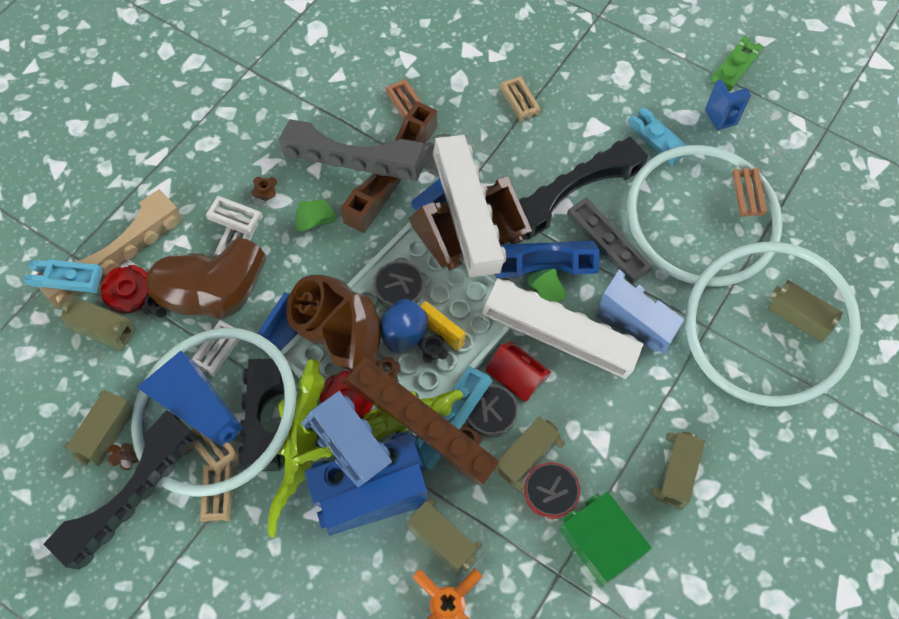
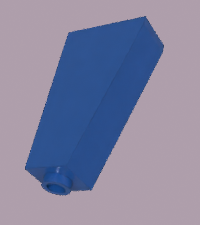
(190, 396)
(374, 501)

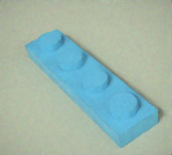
(473, 386)

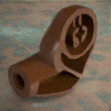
(207, 285)
(337, 317)

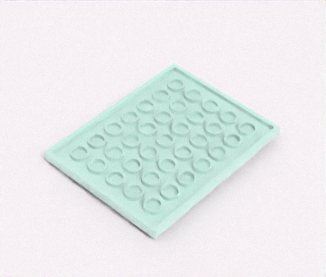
(450, 293)

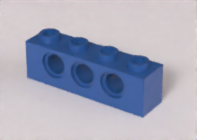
(321, 476)

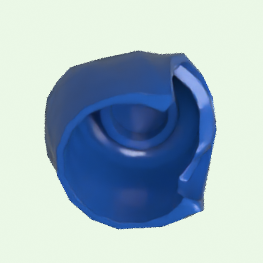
(403, 326)

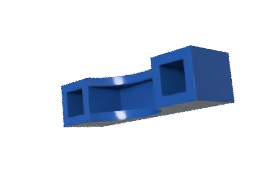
(571, 257)

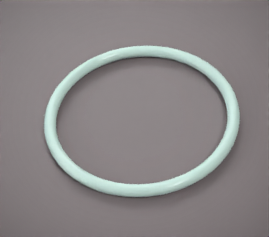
(777, 223)
(764, 400)
(278, 440)

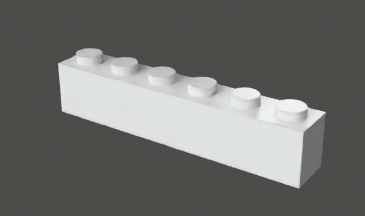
(468, 206)
(562, 328)

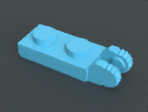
(655, 133)
(65, 275)

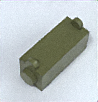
(804, 310)
(97, 323)
(100, 428)
(528, 452)
(680, 469)
(443, 538)

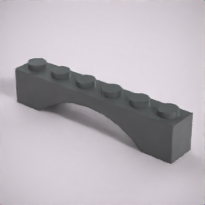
(395, 159)

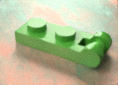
(737, 63)

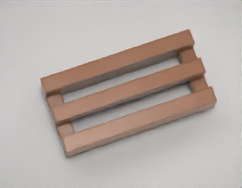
(393, 97)
(746, 173)

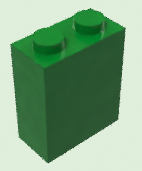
(604, 538)

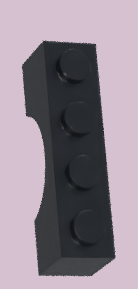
(263, 384)

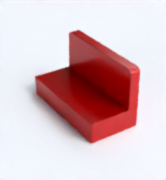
(517, 370)

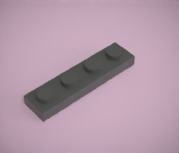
(609, 240)

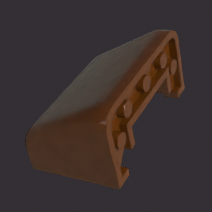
(437, 231)

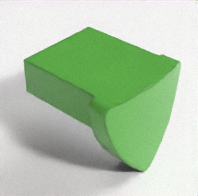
(312, 214)
(547, 285)

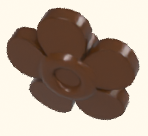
(122, 455)

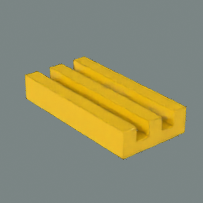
(444, 327)

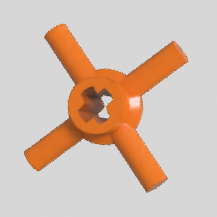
(456, 594)

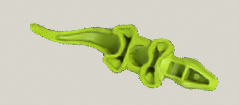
(384, 424)
(298, 440)

